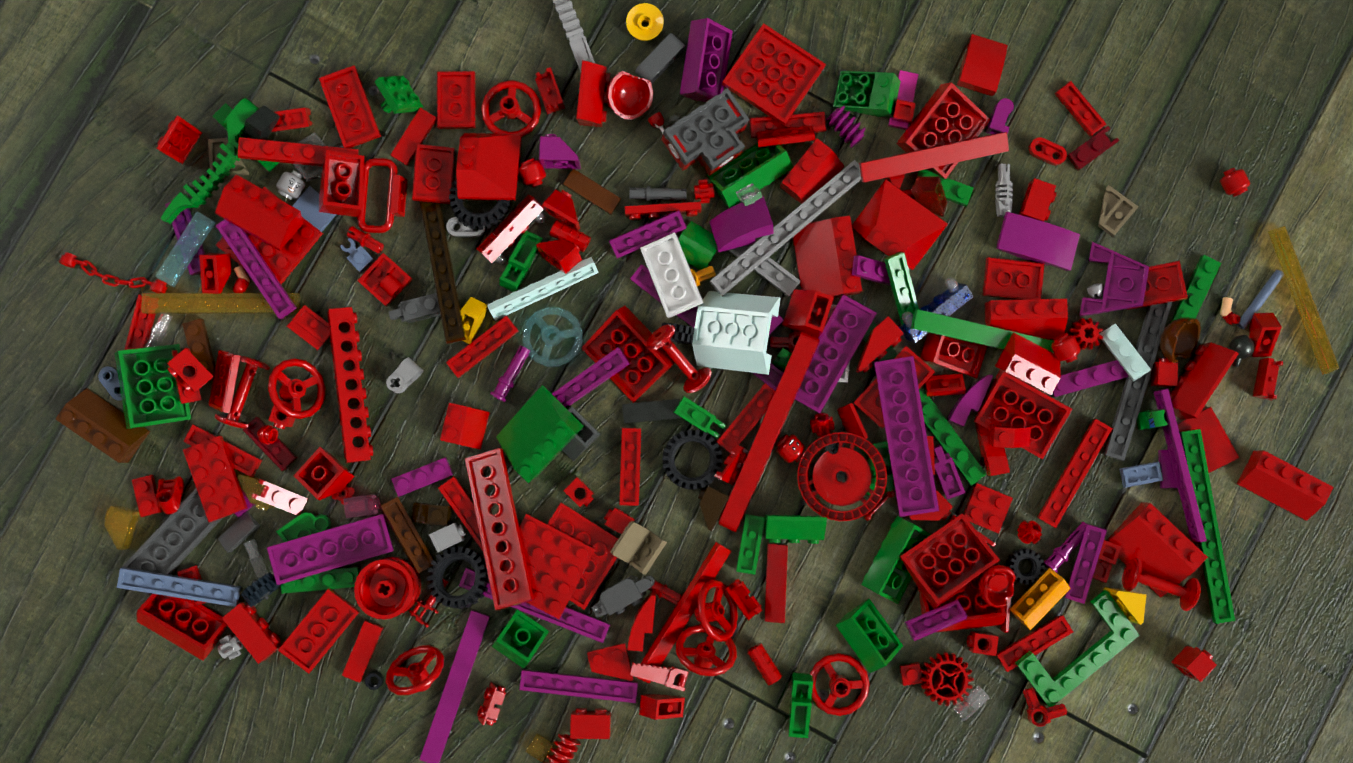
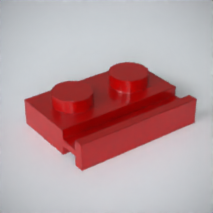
(310, 327)

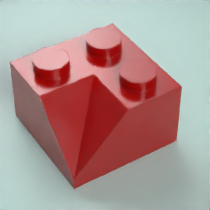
(323, 474)

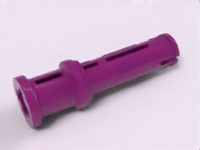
(506, 382)
(1061, 553)

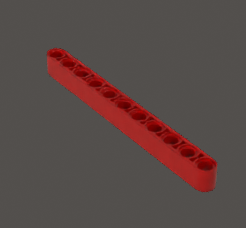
(769, 431)

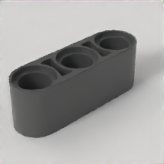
(660, 58)

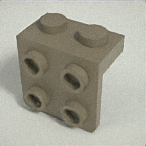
(638, 547)

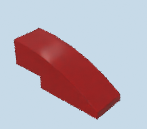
(994, 457)
(642, 623)

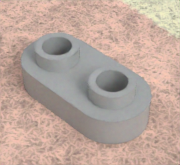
(463, 231)

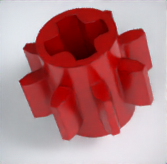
(704, 191)
(822, 424)
(1029, 532)

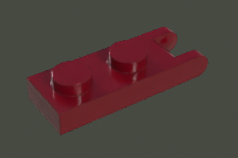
(1091, 149)

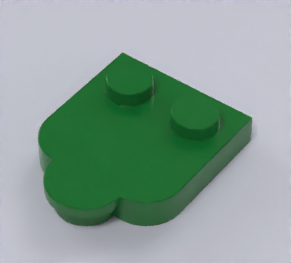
(304, 525)

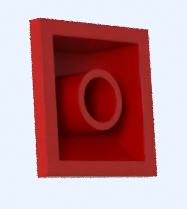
(562, 208)

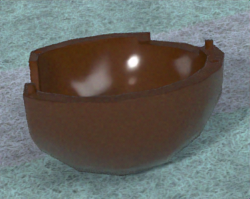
(1180, 338)

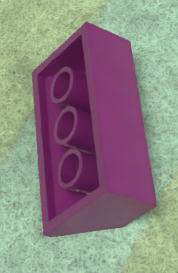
(705, 60)

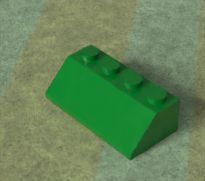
(753, 166)
(888, 573)

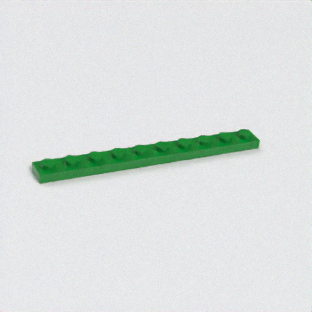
(942, 430)
(1214, 565)

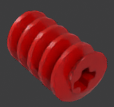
(564, 749)

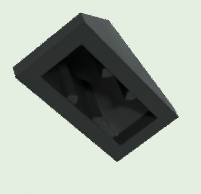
(260, 123)

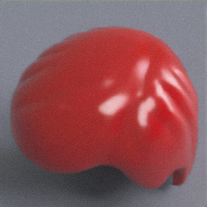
(997, 585)

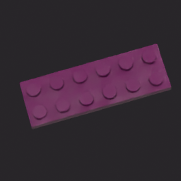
(836, 347)
(330, 549)

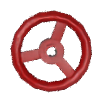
(511, 101)
(295, 389)
(714, 611)
(704, 654)
(415, 672)
(846, 686)

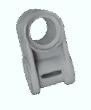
(405, 374)

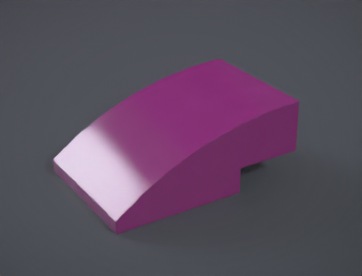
(741, 225)

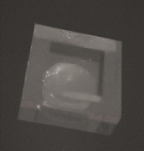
(749, 194)

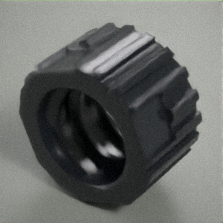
(369, 684)

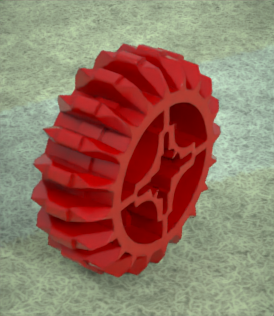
(952, 673)

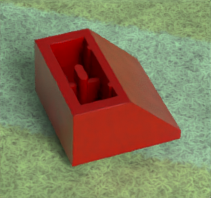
(808, 311)

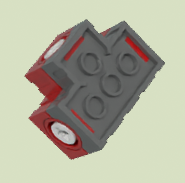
(708, 134)

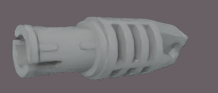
(1003, 191)

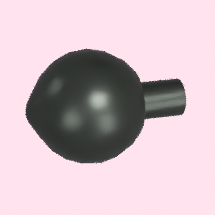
(1242, 345)

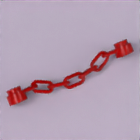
(70, 261)

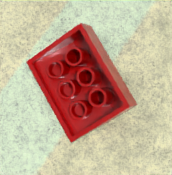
(944, 120)
(826, 257)
(631, 336)
(1019, 404)
(1158, 545)
(949, 561)
(977, 611)

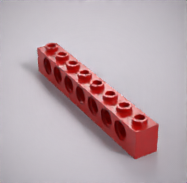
(335, 318)

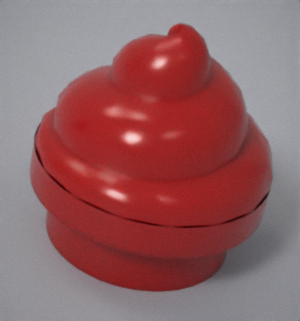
(267, 434)

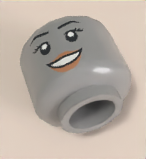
(290, 185)

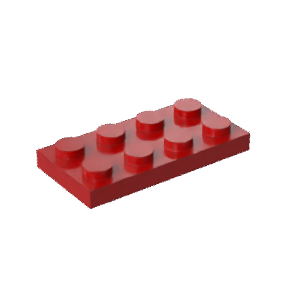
(350, 107)
(870, 401)
(215, 479)
(319, 630)

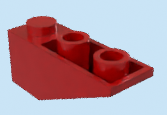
(880, 338)

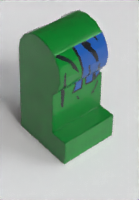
(1151, 419)

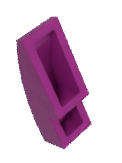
(969, 401)

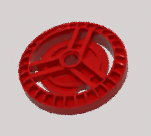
(839, 492)

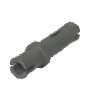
(657, 193)

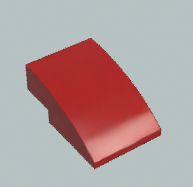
(982, 65)

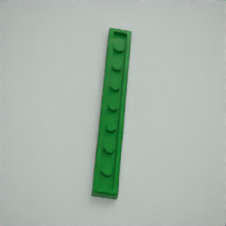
(968, 330)

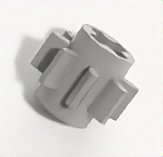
(230, 647)

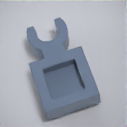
(358, 256)

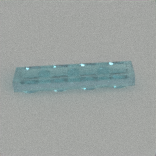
(185, 249)

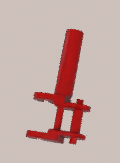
(429, 605)

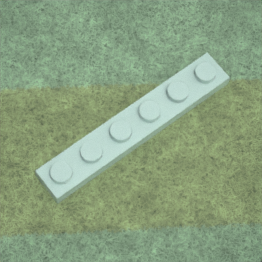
(542, 289)

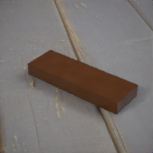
(592, 191)

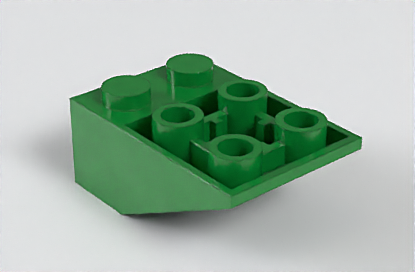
(867, 92)

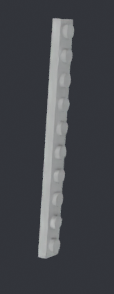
(787, 228)

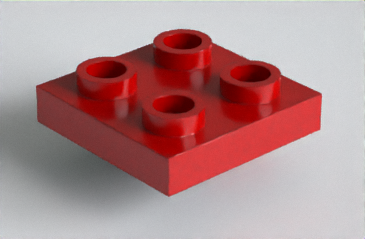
(385, 279)

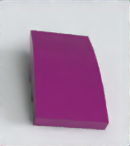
(1038, 241)

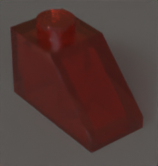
(930, 194)

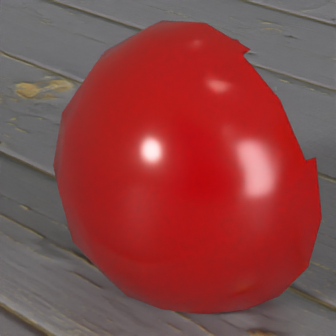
(629, 95)

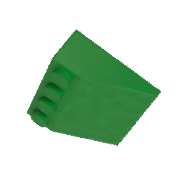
(148, 388)
(537, 434)

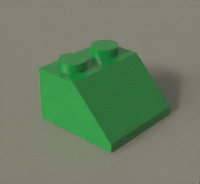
(520, 639)

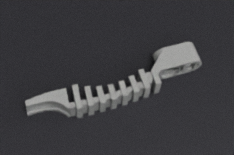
(574, 32)

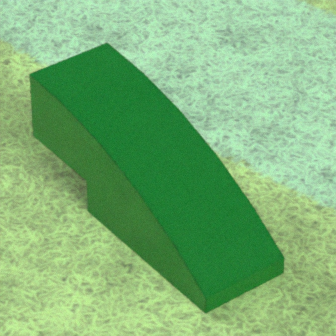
(520, 261)
(800, 705)

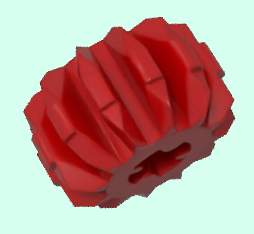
(1092, 335)

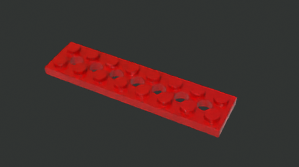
(510, 533)

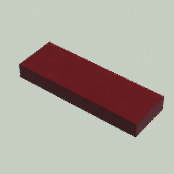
(277, 451)

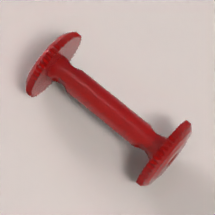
(696, 378)
(242, 393)
(1188, 594)

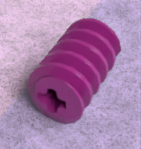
(846, 126)

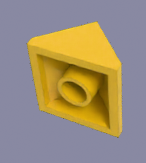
(1130, 602)

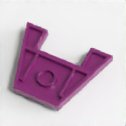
(1123, 285)

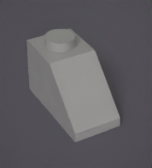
(447, 536)

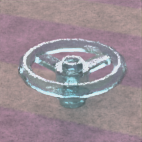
(547, 330)

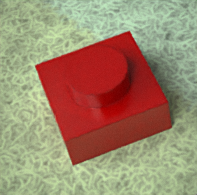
(903, 111)
(910, 673)

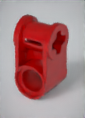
(170, 494)

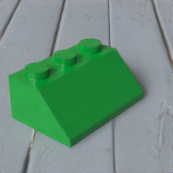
(795, 528)
(869, 636)

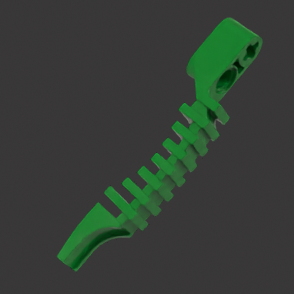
(235, 126)

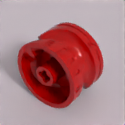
(374, 583)

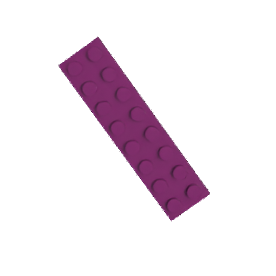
(906, 436)

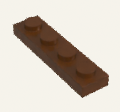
(407, 535)

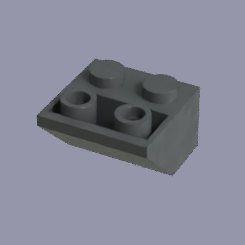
(583, 438)

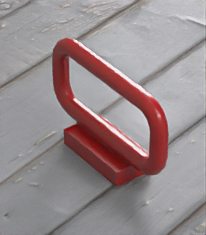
(396, 196)

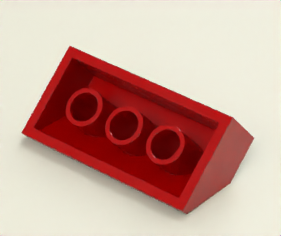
(258, 212)
(1030, 317)
(1200, 379)
(1284, 485)
(191, 629)

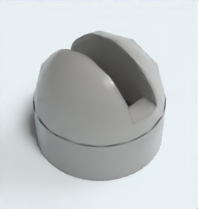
(1095, 289)

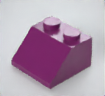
(557, 154)

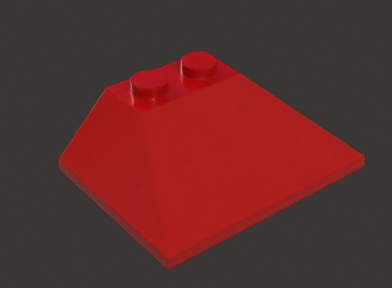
(488, 166)
(898, 224)

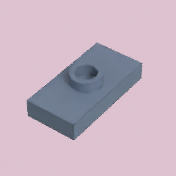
(1141, 474)

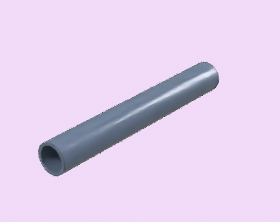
(1260, 299)

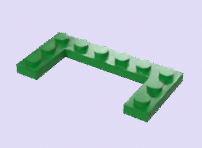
(1054, 689)

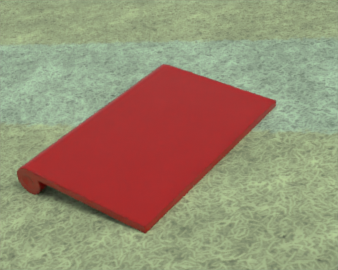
(1216, 443)

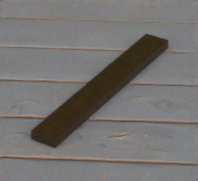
(443, 272)

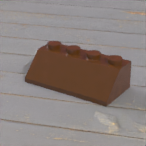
(102, 425)

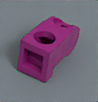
(999, 117)

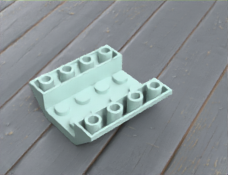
(734, 331)

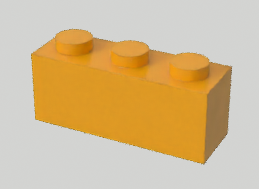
(1040, 598)

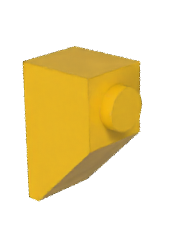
(472, 316)

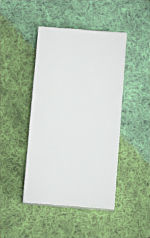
(671, 275)

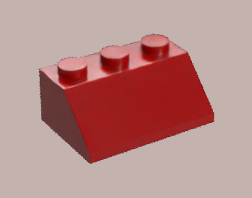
(592, 94)
(812, 172)
(1030, 363)

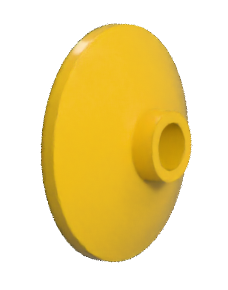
(644, 13)

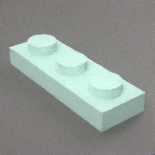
(1124, 352)

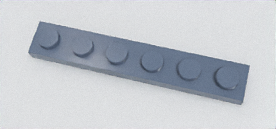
(178, 587)

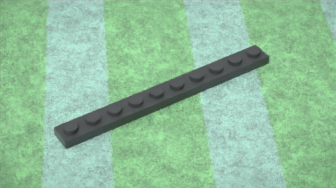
(1134, 391)

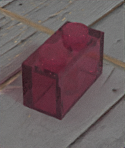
(361, 505)

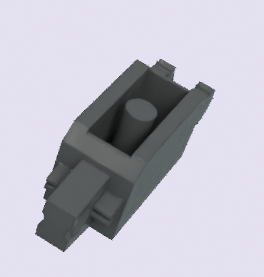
(417, 309)
(622, 594)

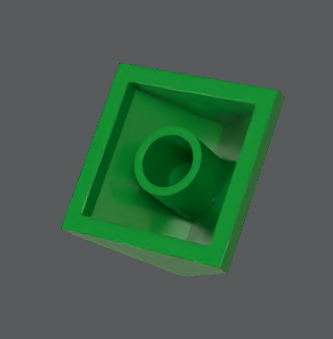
(698, 245)

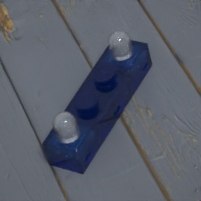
(943, 304)

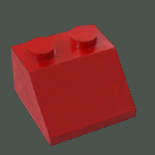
(464, 426)

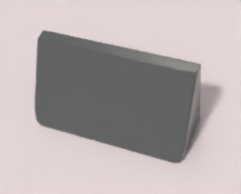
(238, 532)

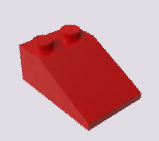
(178, 139)
(342, 184)
(953, 354)

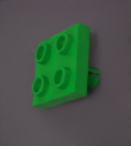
(398, 95)

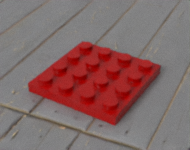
(773, 74)
(286, 259)
(588, 532)
(553, 564)

